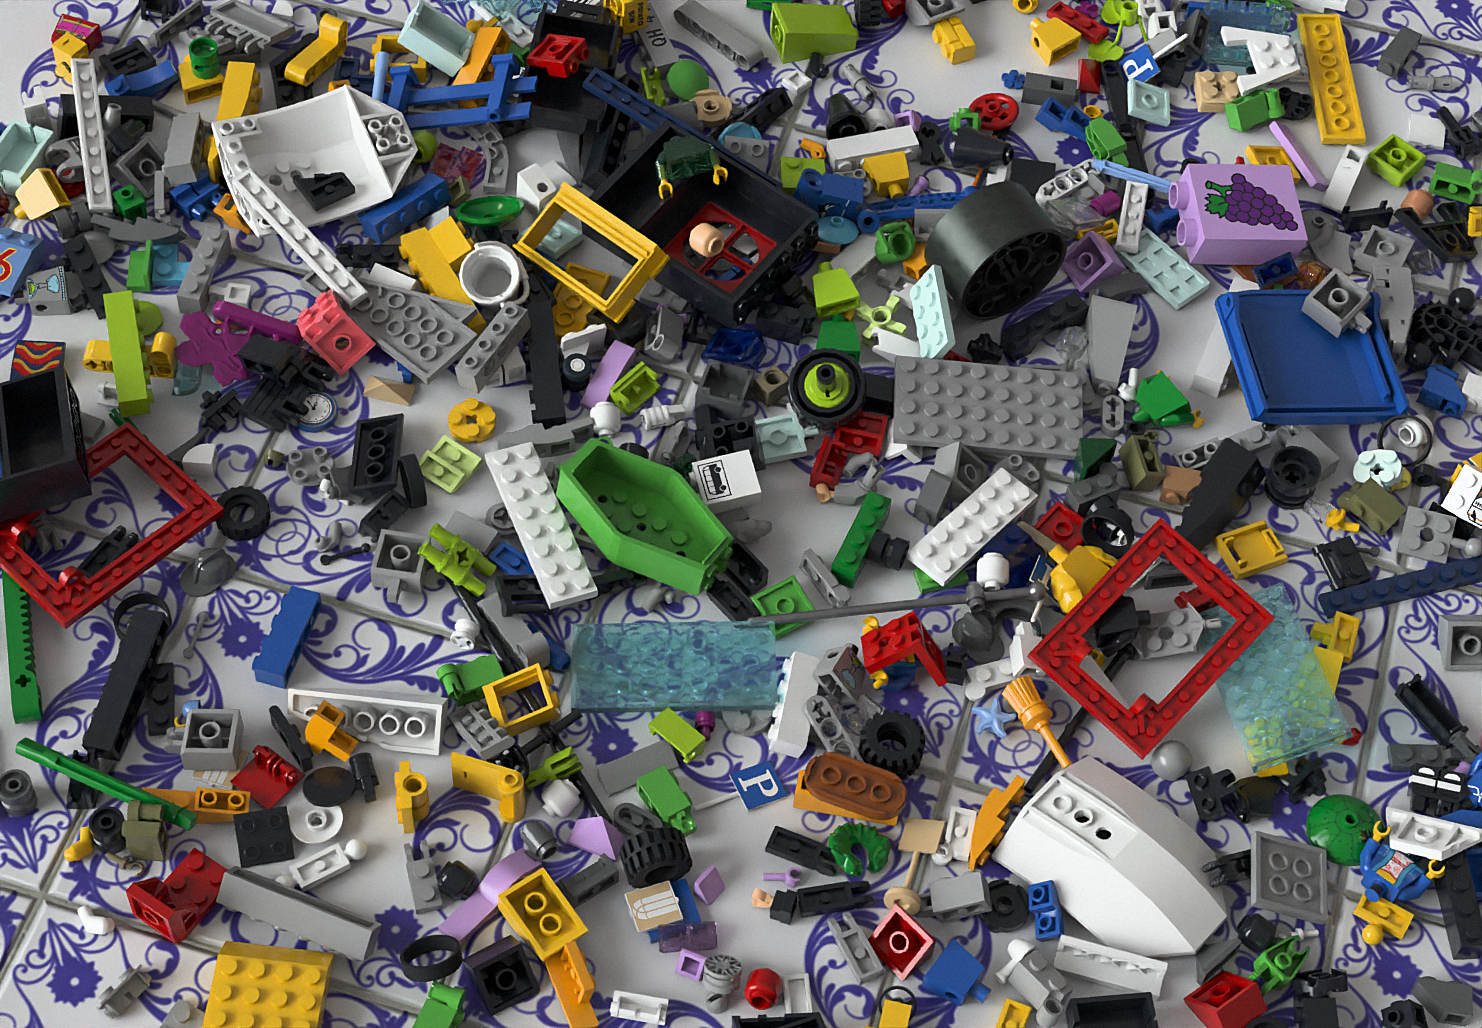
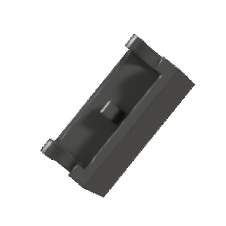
(589, 881)

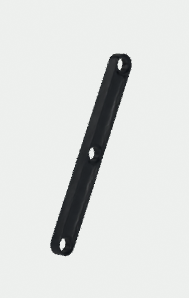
(1117, 103)

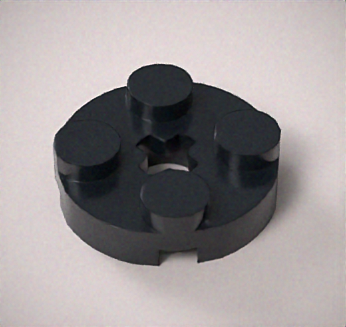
(1017, 913)
(1316, 982)

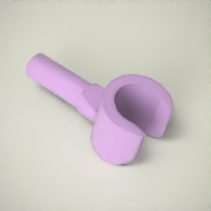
(791, 882)

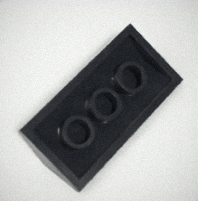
(376, 456)

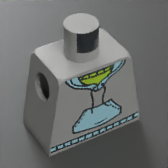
(46, 293)
(841, 673)

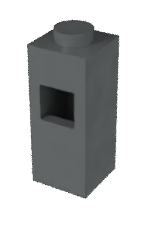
(1399, 52)
(1041, 87)

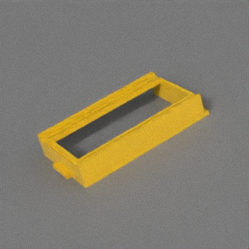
(649, 255)

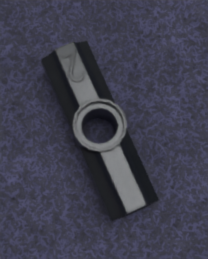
(703, 416)

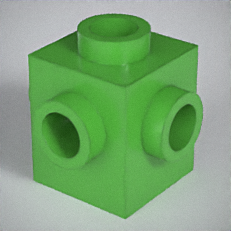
(967, 114)

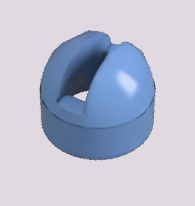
(192, 704)

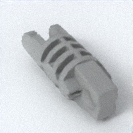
(46, 532)

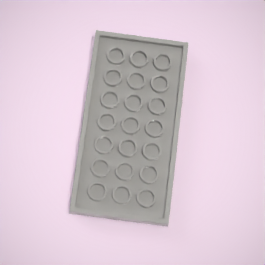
(987, 407)

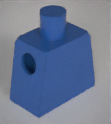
(956, 976)

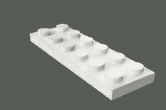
(971, 526)

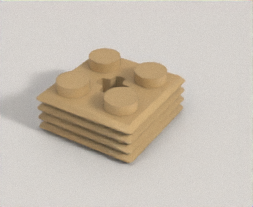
(1215, 90)

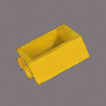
(389, 43)
(514, 682)

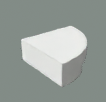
(283, 10)

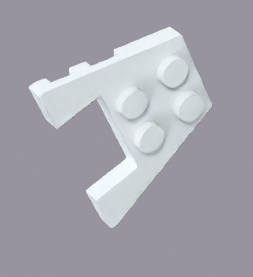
(1270, 53)

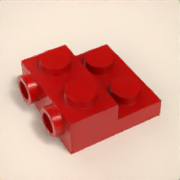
(559, 54)

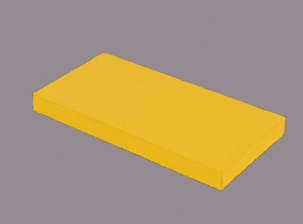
(571, 310)

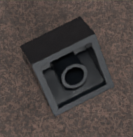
(501, 974)

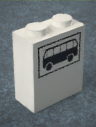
(726, 481)

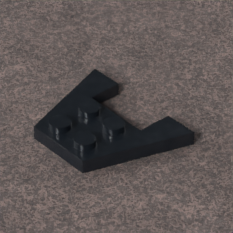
(1444, 239)

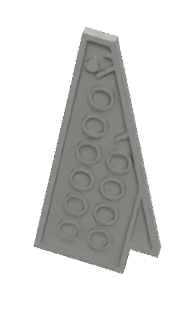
(409, 325)

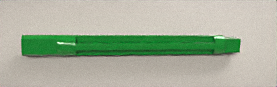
(101, 781)

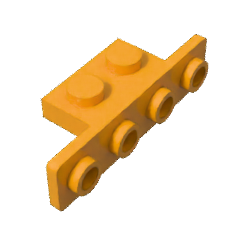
(573, 985)

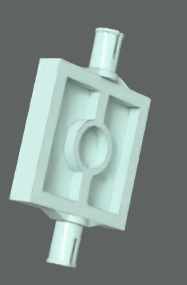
(783, 437)

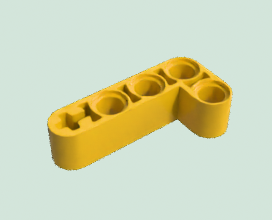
(320, 53)
(160, 356)

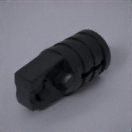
(364, 774)

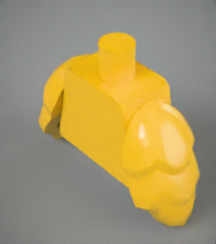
(1077, 573)

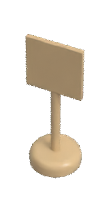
(917, 837)

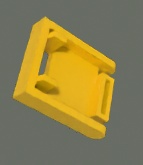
(1253, 549)

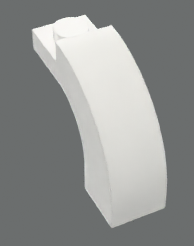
(1154, 19)

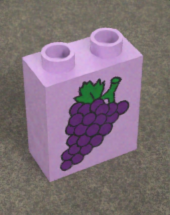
(1237, 213)

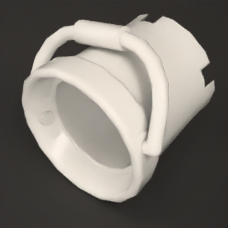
(493, 276)

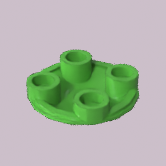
(687, 79)

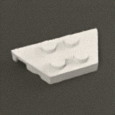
(1428, 835)

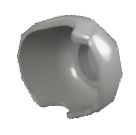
(1171, 760)

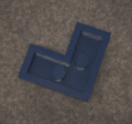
(349, 69)

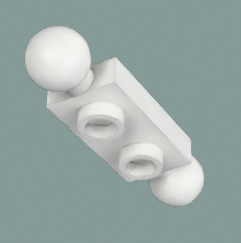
(323, 865)

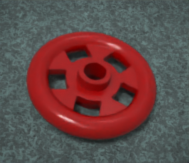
(994, 111)

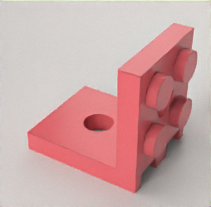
(325, 324)

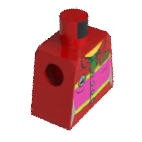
(82, 29)

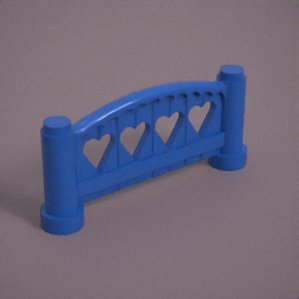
(904, 207)

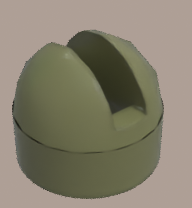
(275, 456)

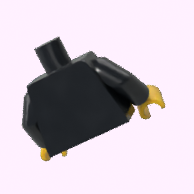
(1118, 628)

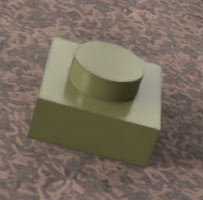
(459, 191)

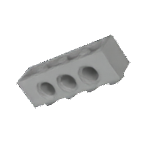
(492, 347)

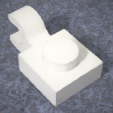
(234, 293)

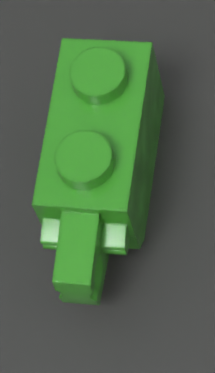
(666, 800)

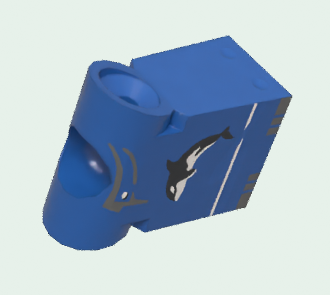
(830, 194)

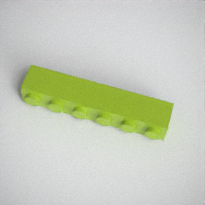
(126, 353)

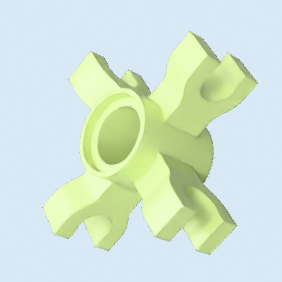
(880, 313)

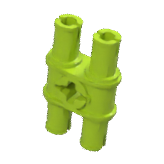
(457, 559)

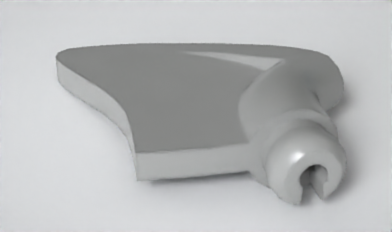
(1332, 248)

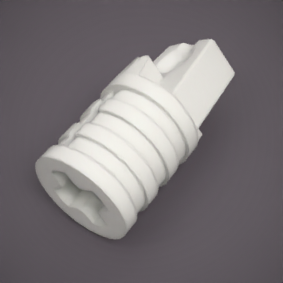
(662, 416)

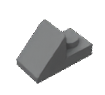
(1095, 187)

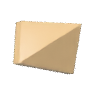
(389, 390)

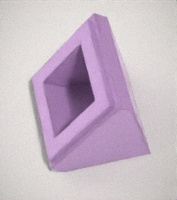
(908, 118)
(691, 964)

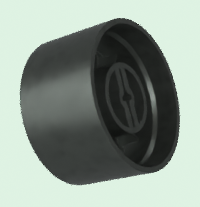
(996, 250)

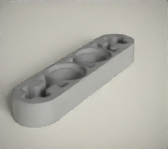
(840, 737)

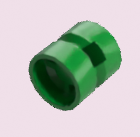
(204, 58)

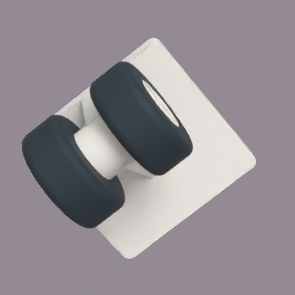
(573, 353)

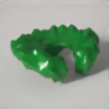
(851, 835)

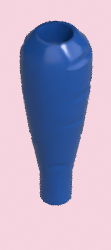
(558, 656)

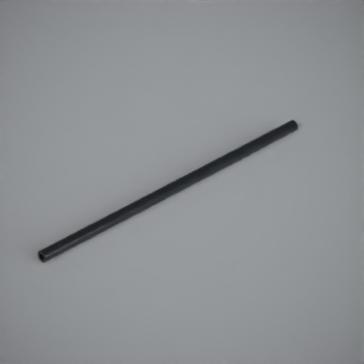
(525, 693)

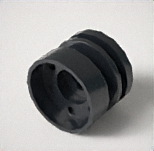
(1292, 477)

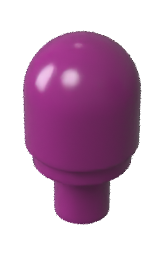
(705, 723)

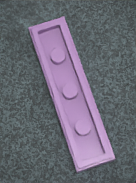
(1298, 156)

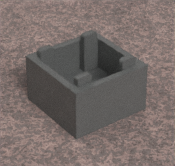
(725, 389)

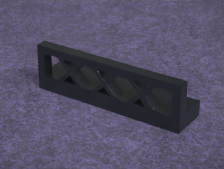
(760, 111)

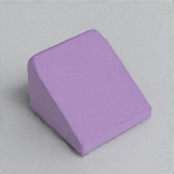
(709, 885)

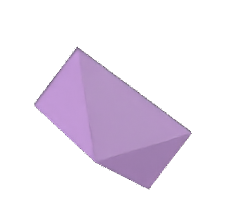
(597, 837)

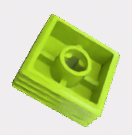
(1395, 160)

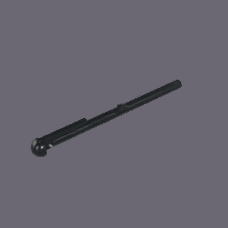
(1111, 671)

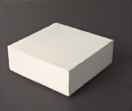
(796, 82)

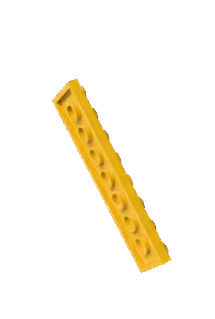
(1331, 79)

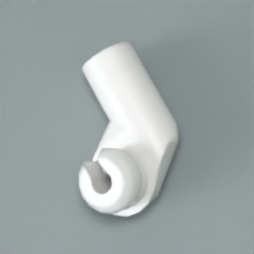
(95, 924)

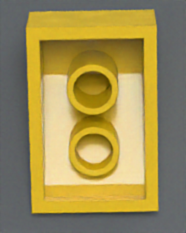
(541, 914)

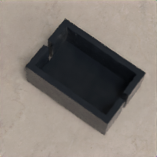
(1112, 1011)

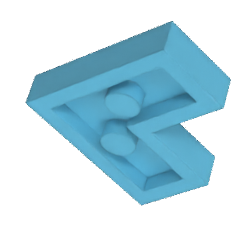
(166, 268)

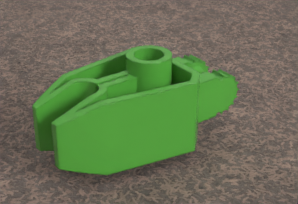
(1106, 142)
(1277, 966)

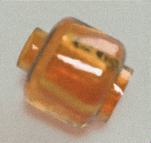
(1311, 274)

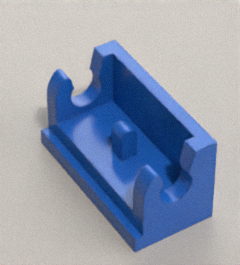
(1161, 220)

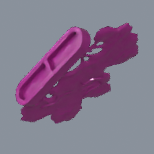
(221, 349)

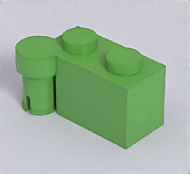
(1254, 109)
(466, 680)
(443, 1008)

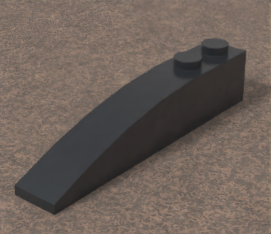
(1224, 490)

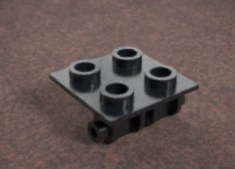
(263, 836)

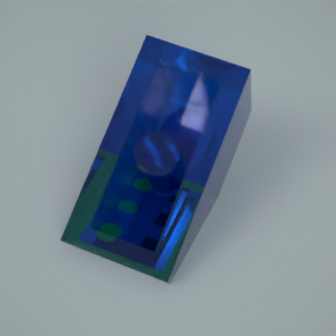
(1274, 270)

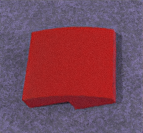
(863, 434)

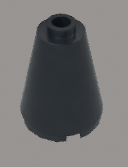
(844, 118)
(978, 150)

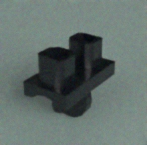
(212, 415)
(1307, 782)

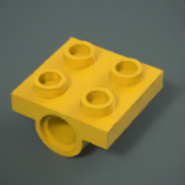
(411, 797)

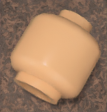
(706, 240)

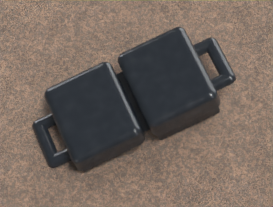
(563, 102)

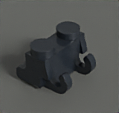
(158, 6)

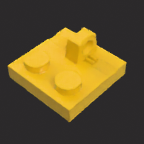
(1271, 156)

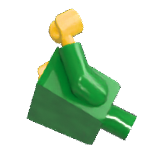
(1164, 404)

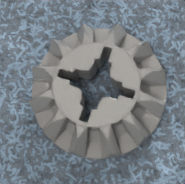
(494, 519)

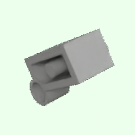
(664, 335)
(1041, 987)

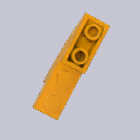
(209, 803)
(991, 821)

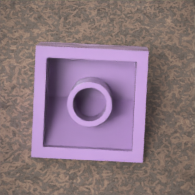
(1091, 262)

